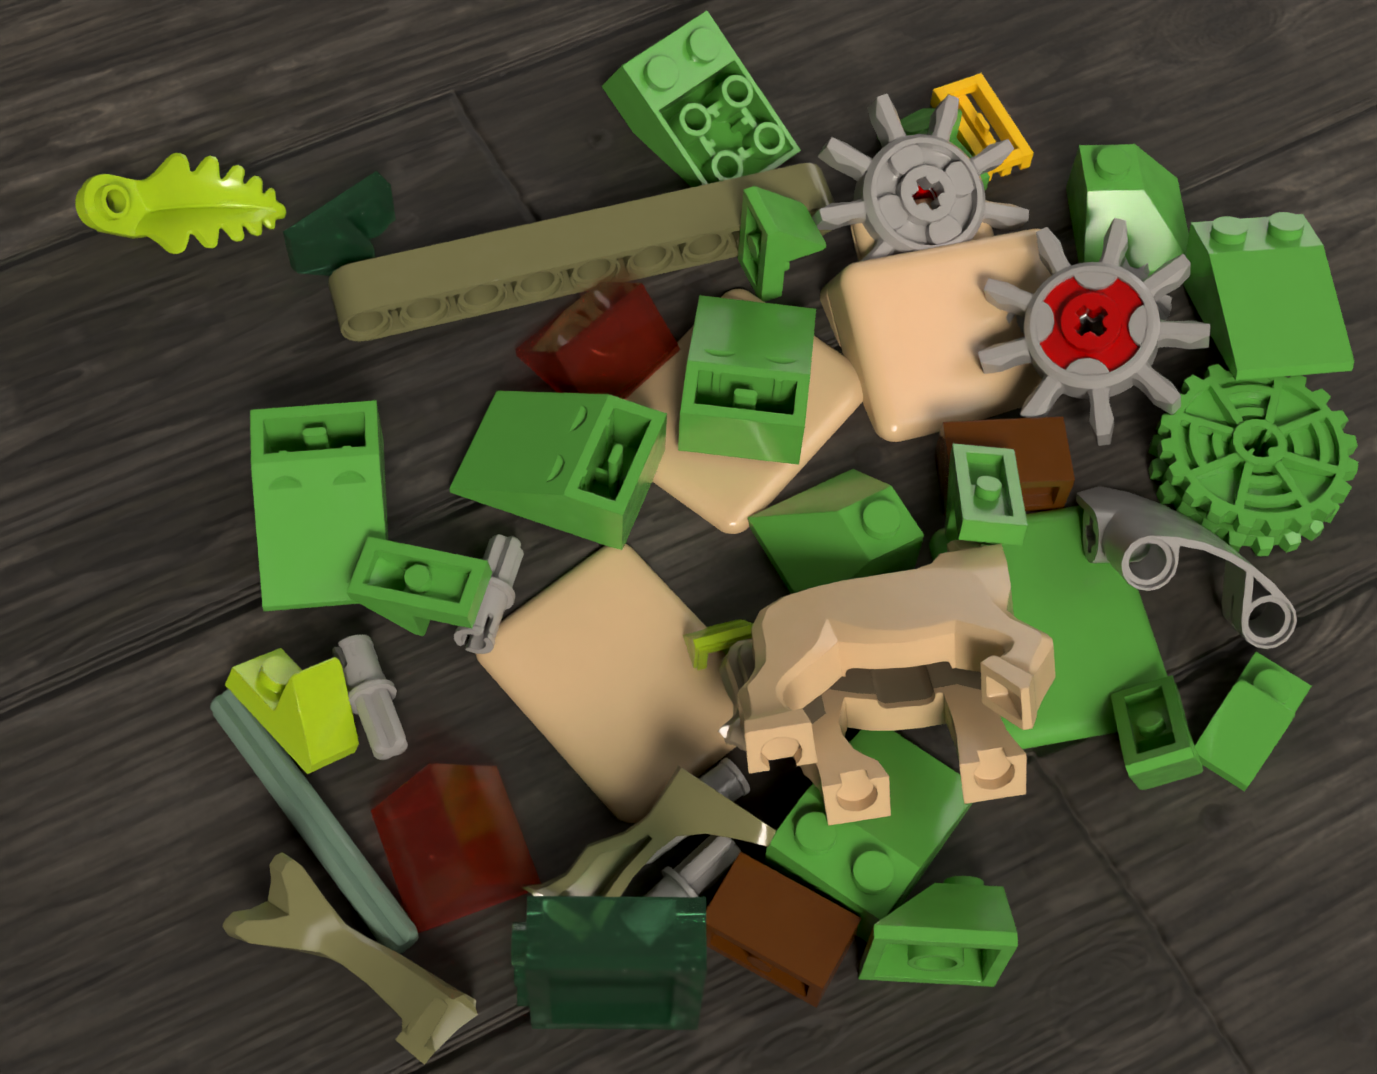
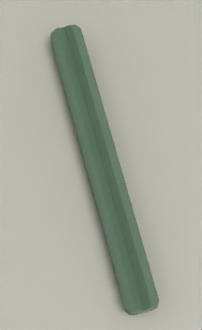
(316, 825)

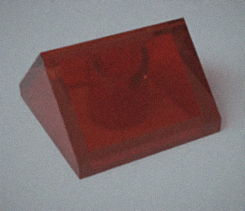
(602, 342)
(453, 843)

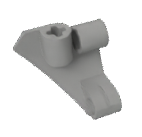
(1136, 529)

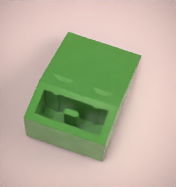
(700, 107)
(747, 380)
(565, 461)
(315, 499)

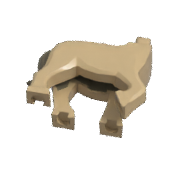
(891, 658)

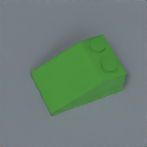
(1267, 296)
(877, 860)

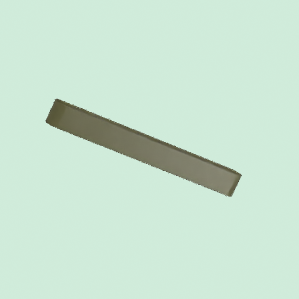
(556, 255)

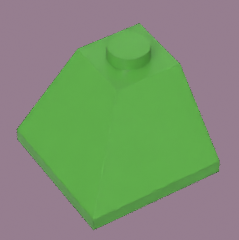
(1127, 186)
(838, 532)
(944, 936)

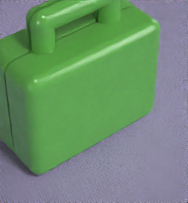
(1094, 622)

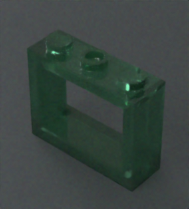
(611, 962)

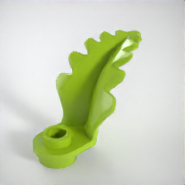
(179, 204)

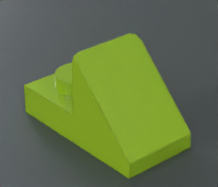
(300, 708)

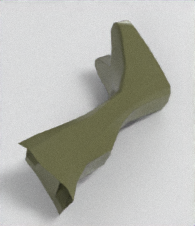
(682, 809)
(304, 921)

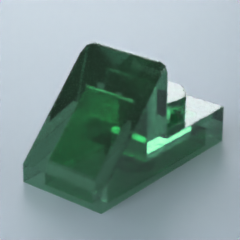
(341, 228)

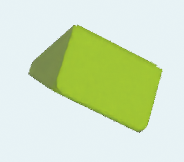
(715, 639)

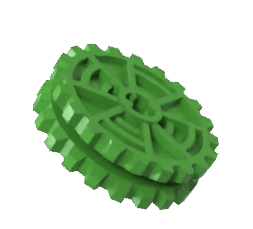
(1254, 459)

